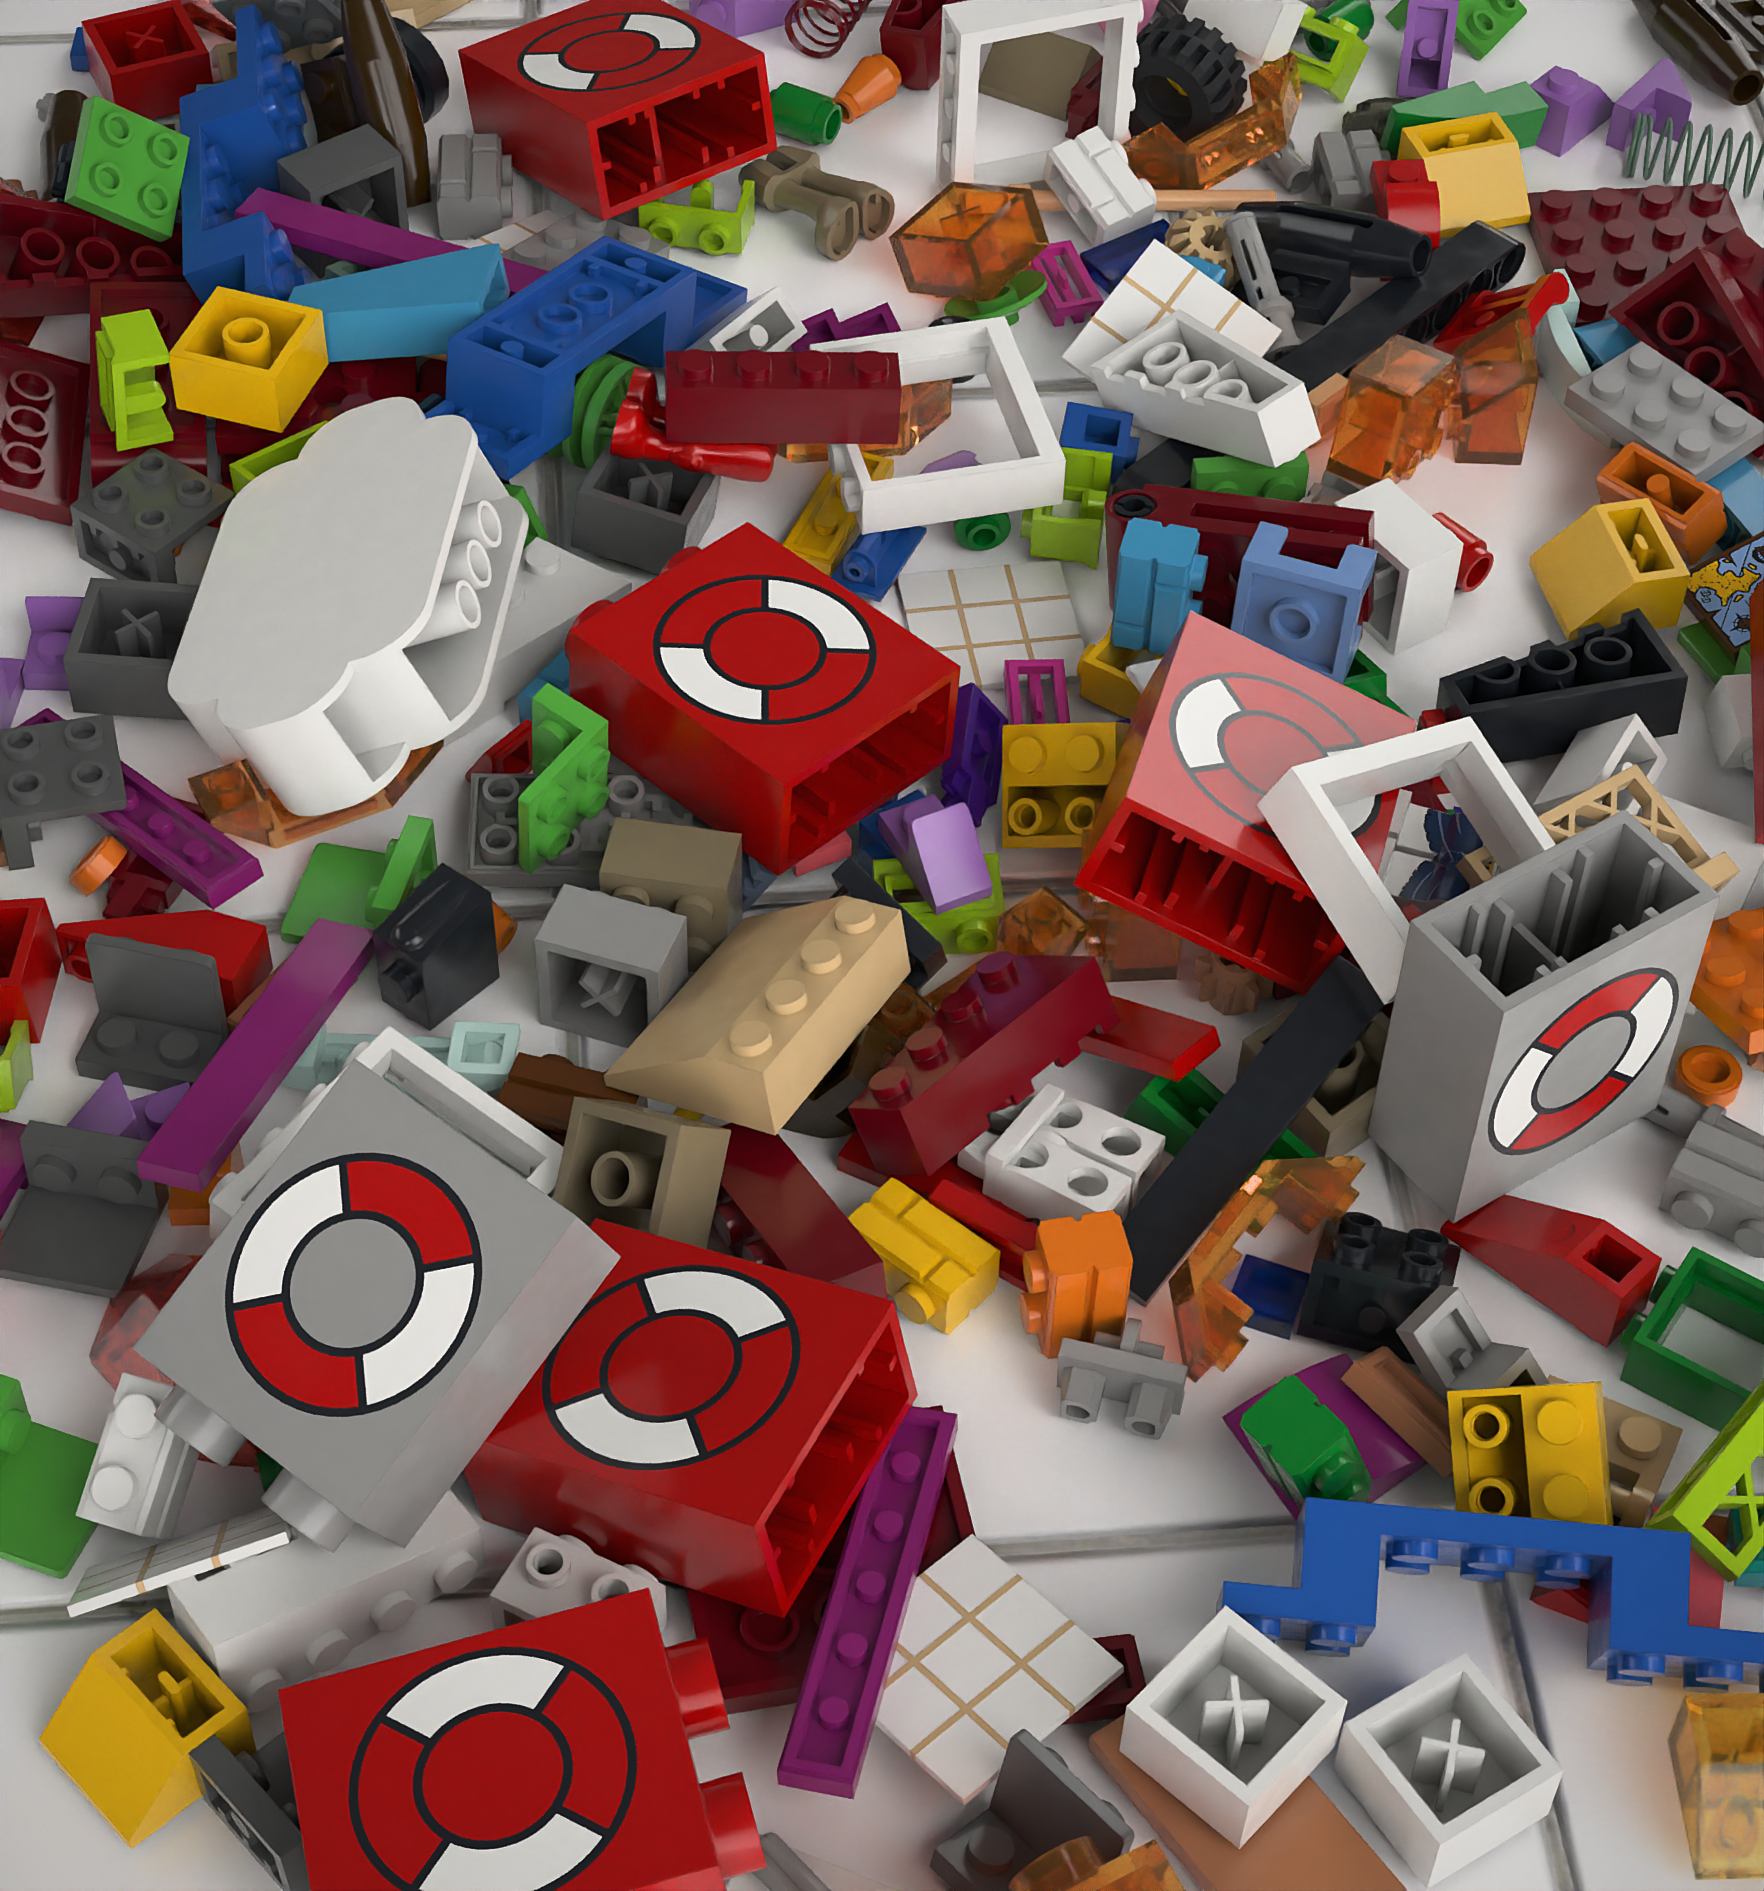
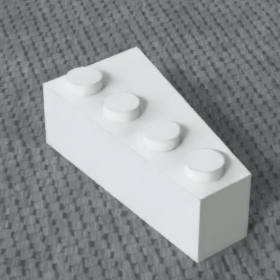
(1207, 392)
(544, 603)
(306, 1608)

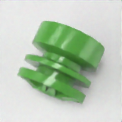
(595, 409)

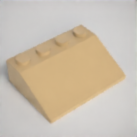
(769, 1012)

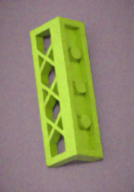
(1709, 1481)

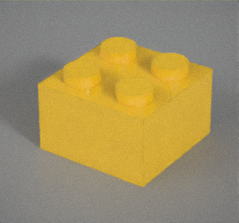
(248, 359)

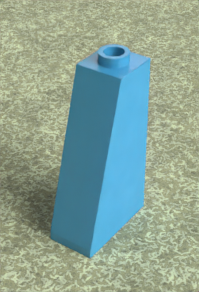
(406, 305)

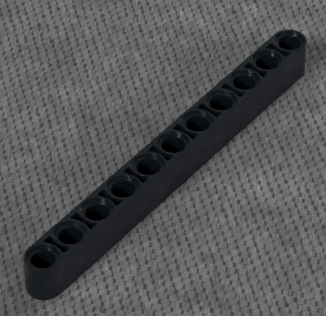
(1411, 307)

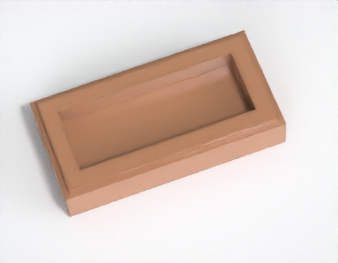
(1404, 1405)

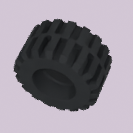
(1198, 64)

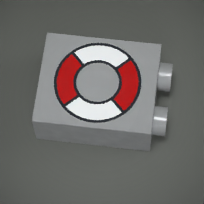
(1539, 1013)
(371, 1313)

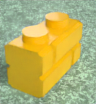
(928, 1257)

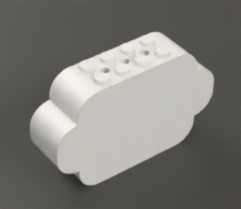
(352, 605)

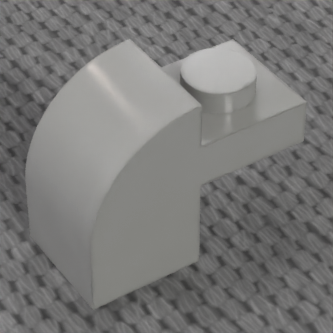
(1457, 1351)

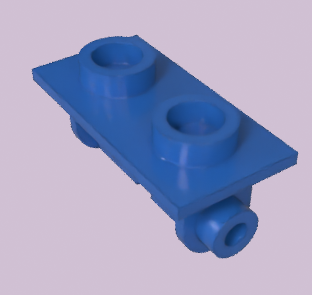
(877, 560)

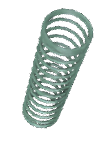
(1645, 120)

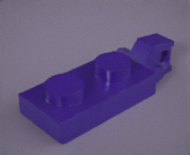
(976, 755)

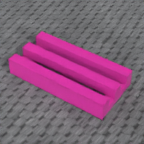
(1069, 306)
(1033, 669)

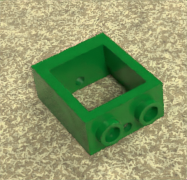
(1671, 1378)

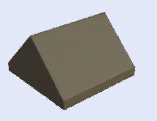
(1037, 71)

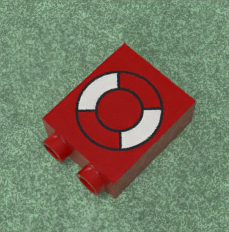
(620, 101)
(763, 694)
(1182, 812)
(702, 1420)
(521, 1763)

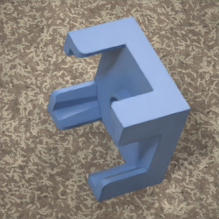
(1300, 605)

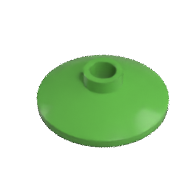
(1013, 297)

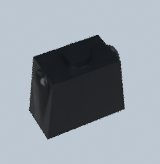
(437, 948)

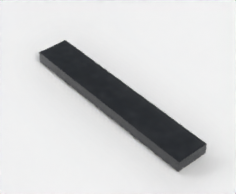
(1247, 1124)

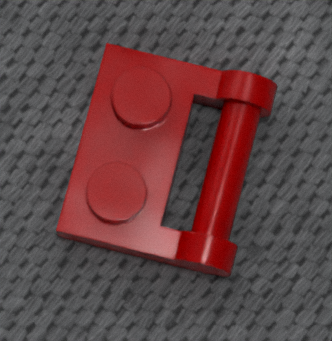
(1486, 307)

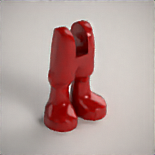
(642, 435)

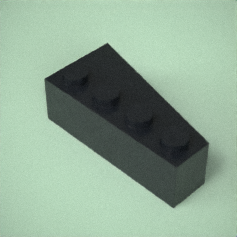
(1553, 693)

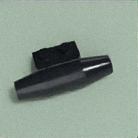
(1322, 246)

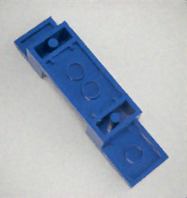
(233, 150)
(520, 360)
(1634, 1591)

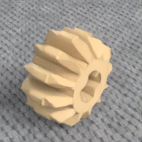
(1204, 238)

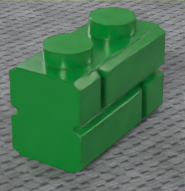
(1305, 1446)

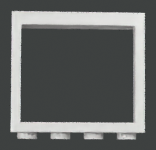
(987, 21)
(966, 491)
(1336, 868)
(436, 1086)

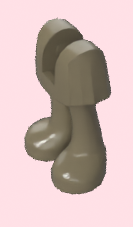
(838, 205)

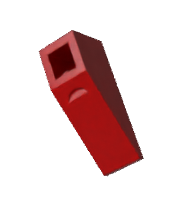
(235, 943)
(1562, 1260)

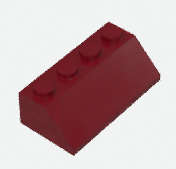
(782, 397)

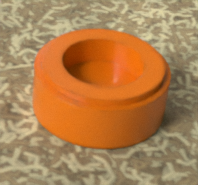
(97, 865)
(1708, 1075)

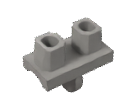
(1124, 1372)

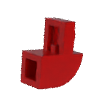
(1407, 196)

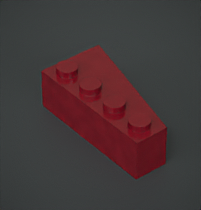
(913, 40)
(57, 249)
(1703, 326)
(979, 1057)
(784, 1219)

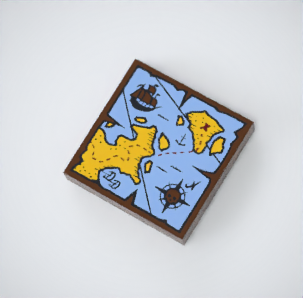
(1721, 593)

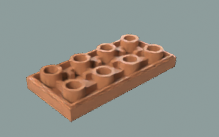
(1296, 1849)

